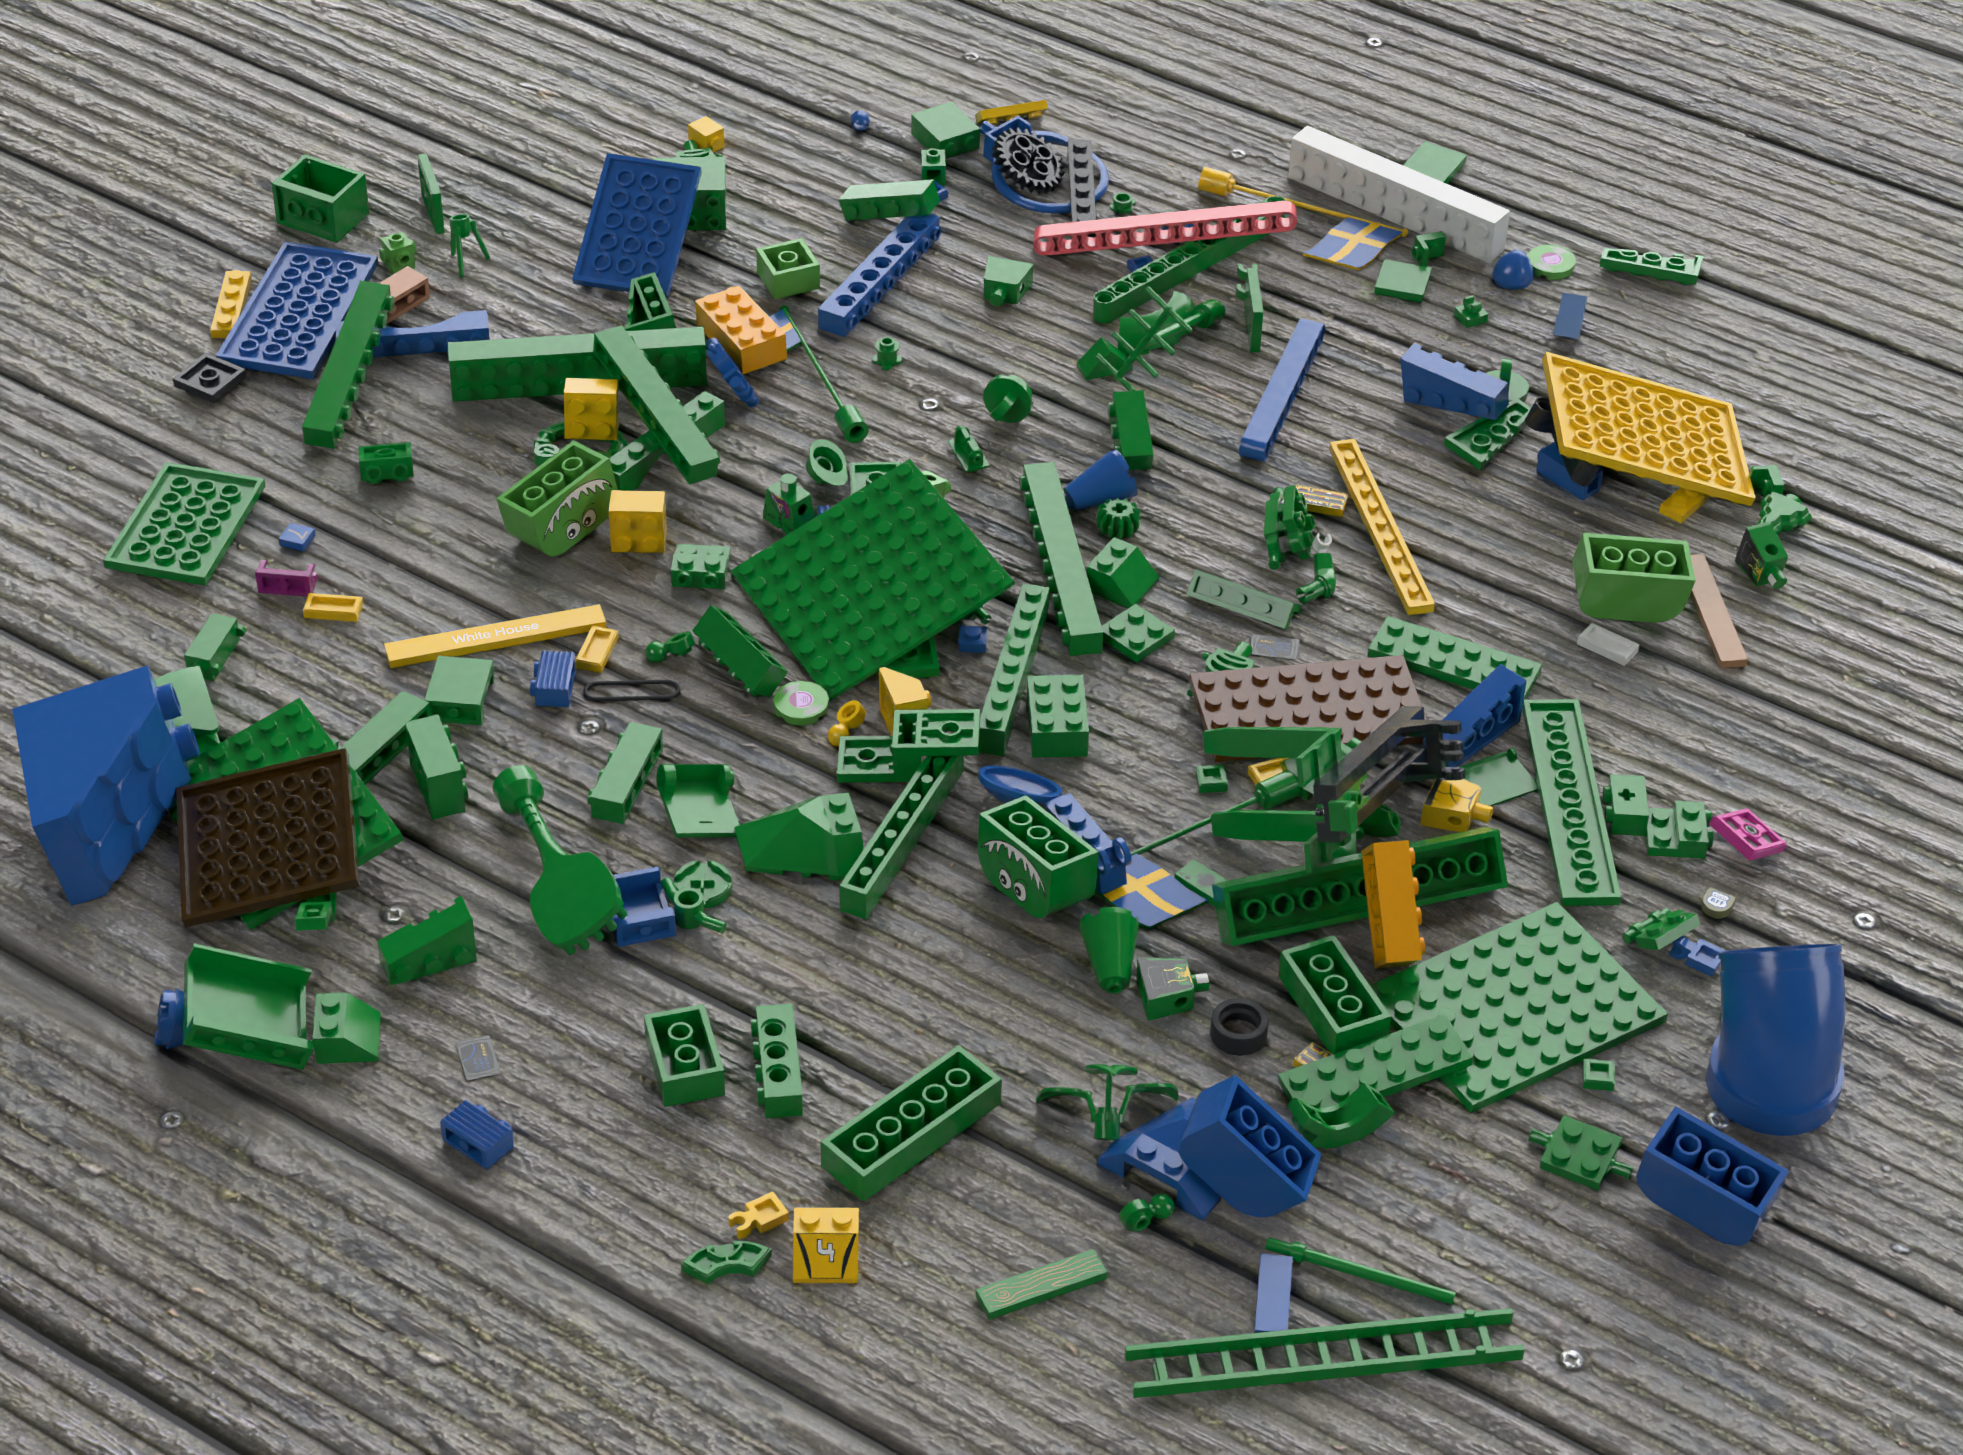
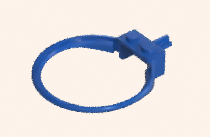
(992, 133)

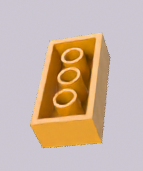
(741, 329)
(1392, 904)

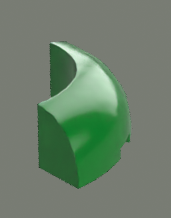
(1133, 332)

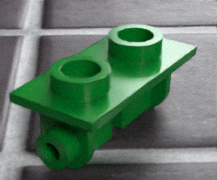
(967, 450)

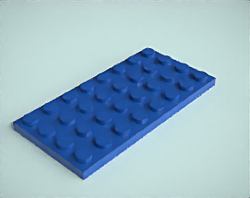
(295, 310)

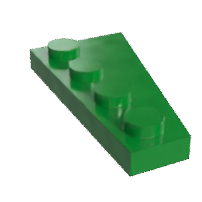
(1652, 264)
(1487, 437)

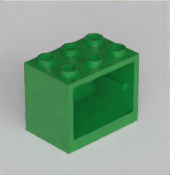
(320, 198)
(710, 199)

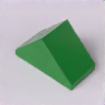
(1092, 368)

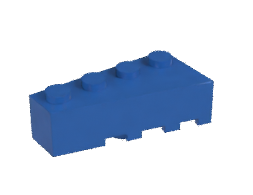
(1451, 386)
(1487, 712)

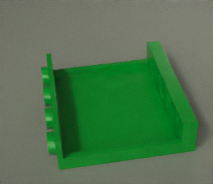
(246, 1006)

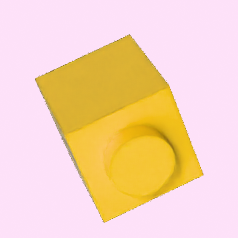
(706, 134)

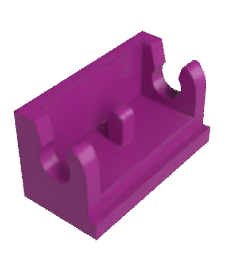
(285, 581)

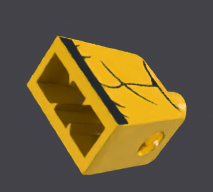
(1454, 806)

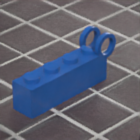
(1111, 862)

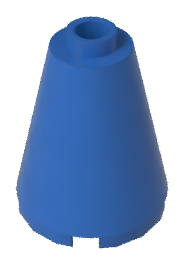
(1101, 481)

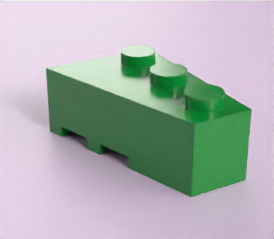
(648, 305)
(1131, 428)
(430, 946)

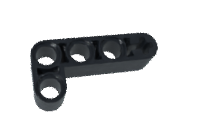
(1541, 420)

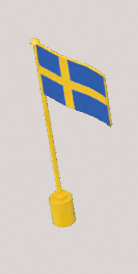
(1349, 244)

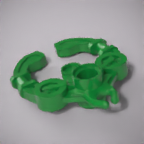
(544, 449)

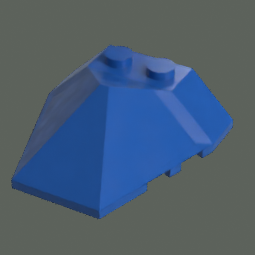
(1156, 1152)

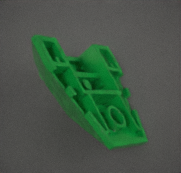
(805, 838)

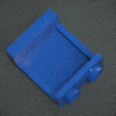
(646, 908)

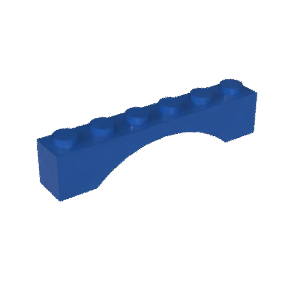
(431, 338)

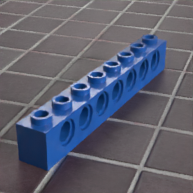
(878, 273)

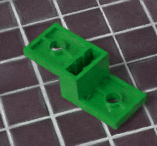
(914, 736)

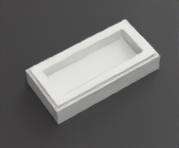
(1608, 644)

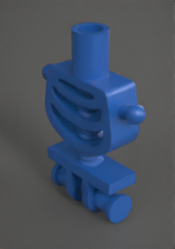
(731, 372)

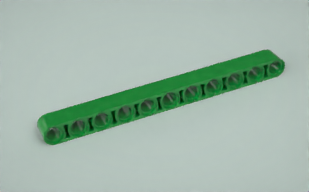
(1168, 272)

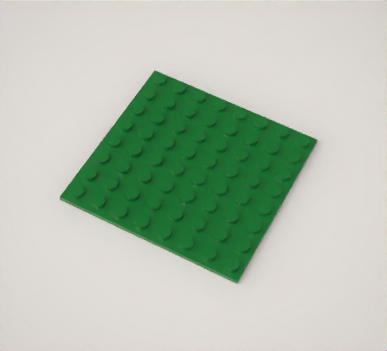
(871, 578)

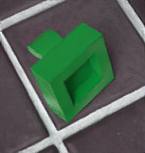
(1470, 312)

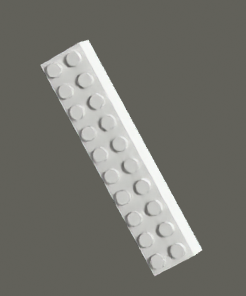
(1398, 193)

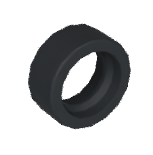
(1239, 1043)

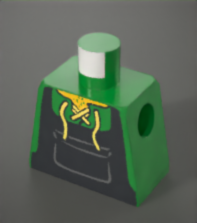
(1762, 556)
(1168, 986)

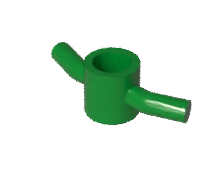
(690, 908)

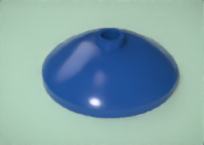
(1012, 783)

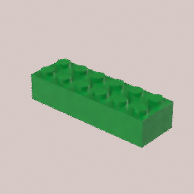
(910, 1122)

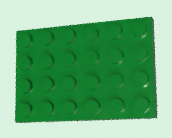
(184, 523)

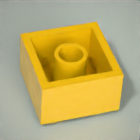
(591, 409)
(637, 521)

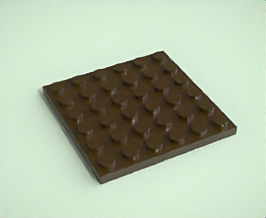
(266, 837)

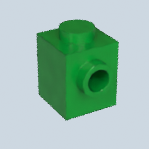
(933, 165)

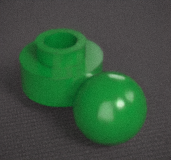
(678, 644)
(1137, 1213)

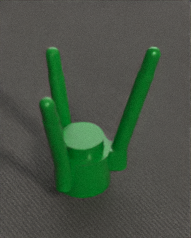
(460, 228)

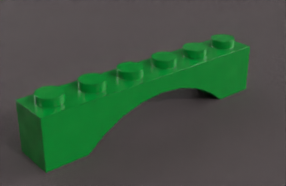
(638, 457)

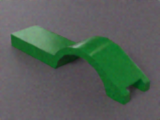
(316, 912)

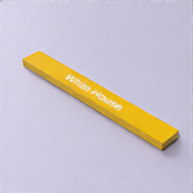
(494, 636)

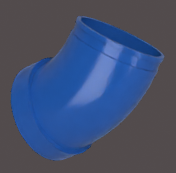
(1779, 1037)

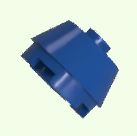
(170, 1019)

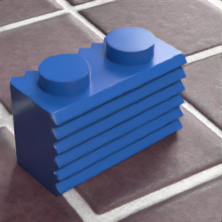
(553, 679)
(477, 1134)

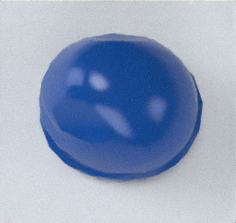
(1513, 270)

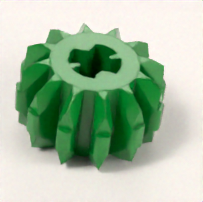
(1118, 518)

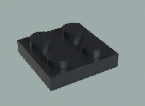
(209, 377)

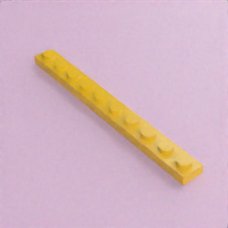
(1382, 527)

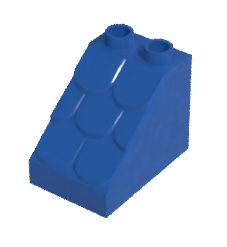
(102, 774)

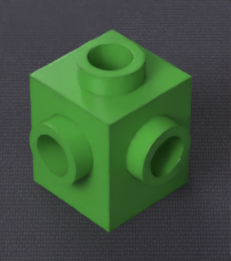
(397, 252)

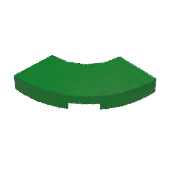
(725, 1259)

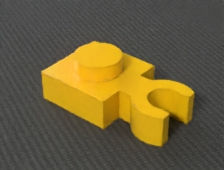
(762, 1213)

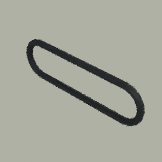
(631, 682)

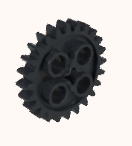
(1013, 155)

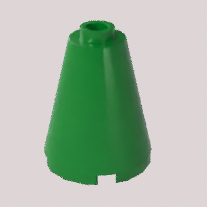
(1111, 946)

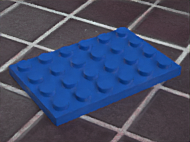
(636, 222)

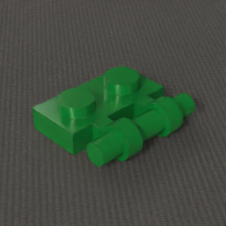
(1661, 928)

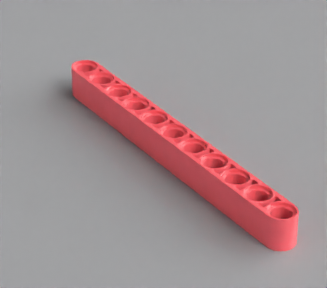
(1173, 220)

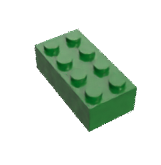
(1333, 994)

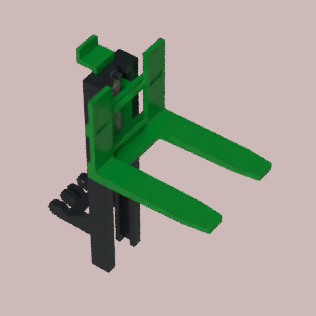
(1336, 777)

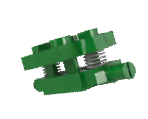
(1287, 526)

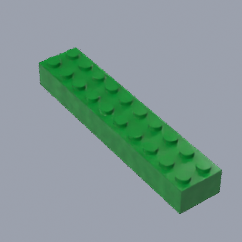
(543, 363)
(1336, 891)

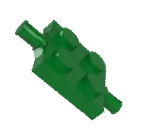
(1581, 1153)

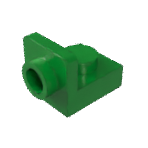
(1428, 246)
(1767, 479)

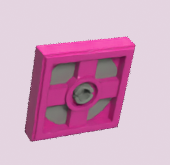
(1748, 834)

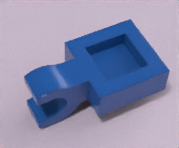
(1699, 955)

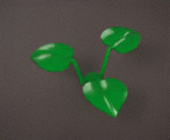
(1107, 1120)

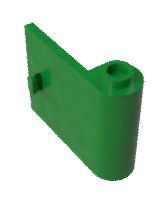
(698, 799)

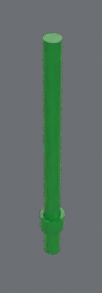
(1302, 1253)

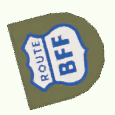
(1717, 903)

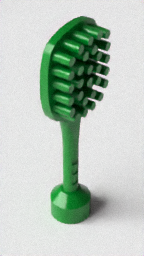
(574, 891)

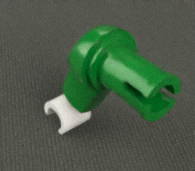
(1324, 573)

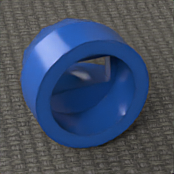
(860, 120)

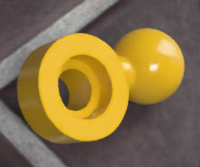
(850, 716)

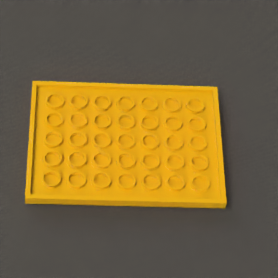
(1647, 429)

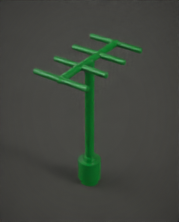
(1203, 316)

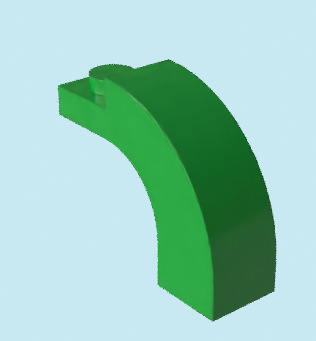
(1344, 1122)

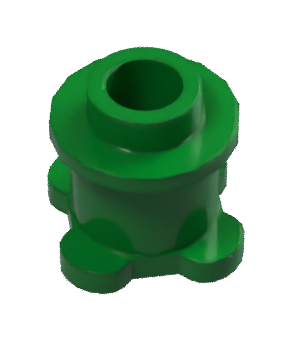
(887, 353)

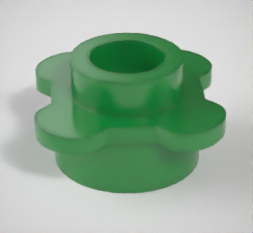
(1122, 203)

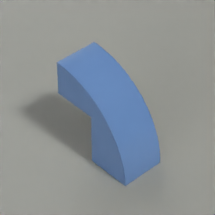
(1570, 316)

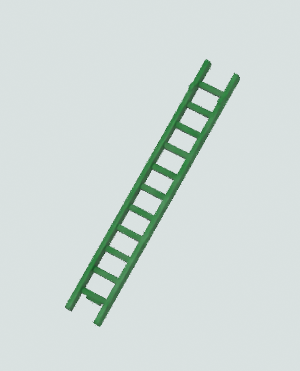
(1320, 1335)

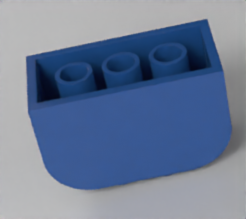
(1247, 1150)
(1709, 1178)

